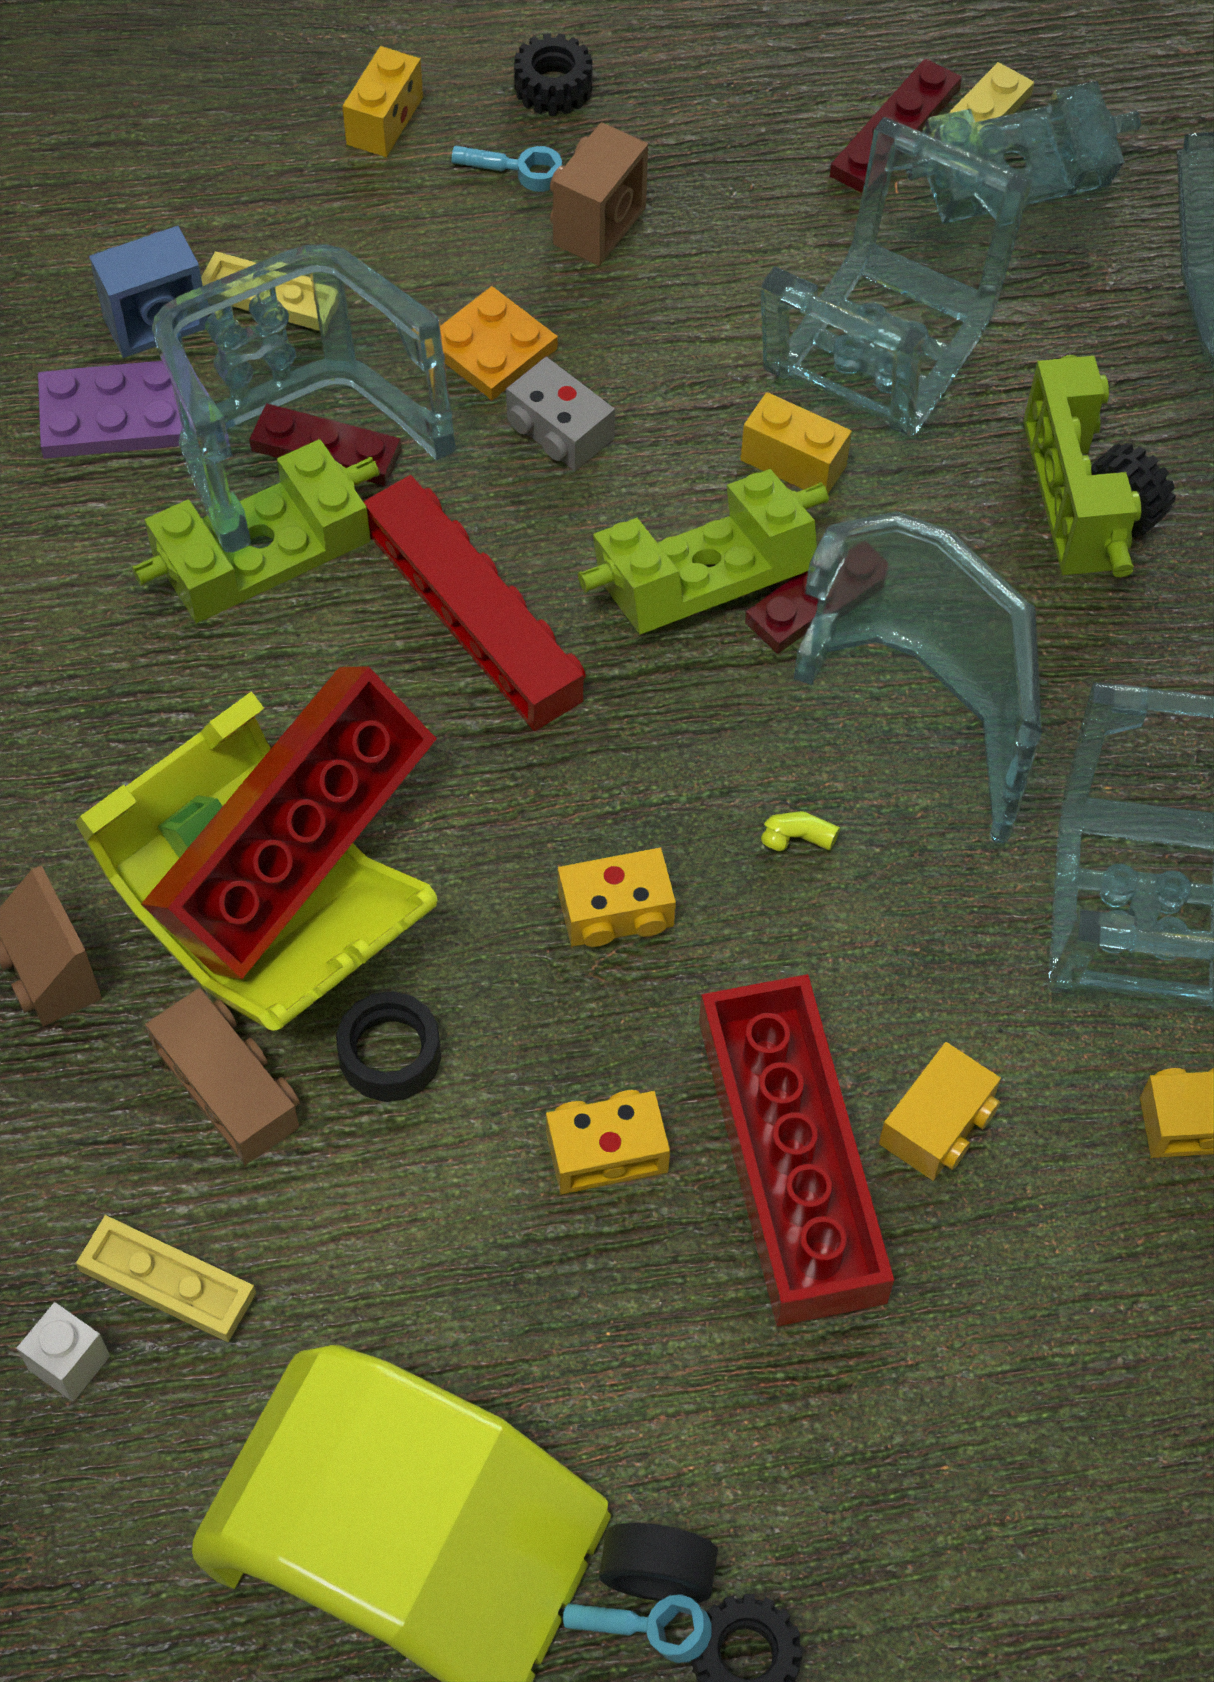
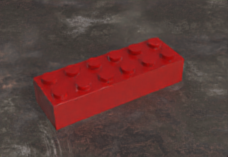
(289, 822)
(794, 1151)

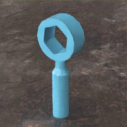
(499, 162)
(628, 1622)

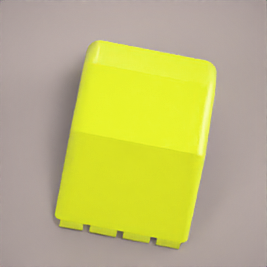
(334, 931)
(405, 1517)

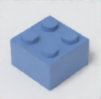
(139, 281)

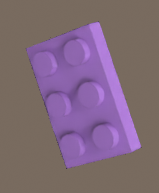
(107, 409)

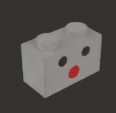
(560, 414)

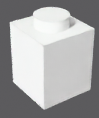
(63, 1351)

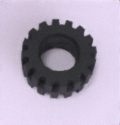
(553, 55)
(1143, 477)
(758, 1617)

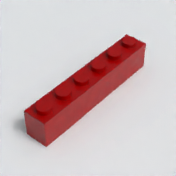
(475, 602)

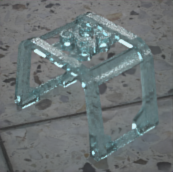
(894, 344)
(205, 424)
(1078, 936)

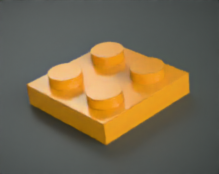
(494, 342)

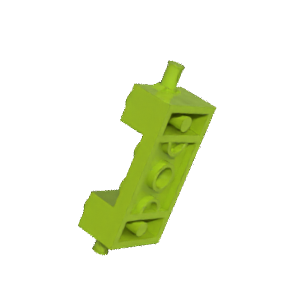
(1085, 511)
(308, 516)
(754, 547)

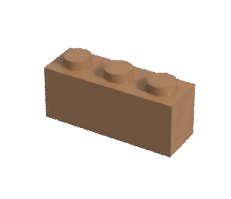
(224, 1074)

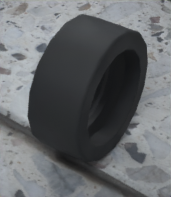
(387, 1008)
(657, 1562)

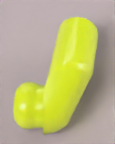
(798, 824)

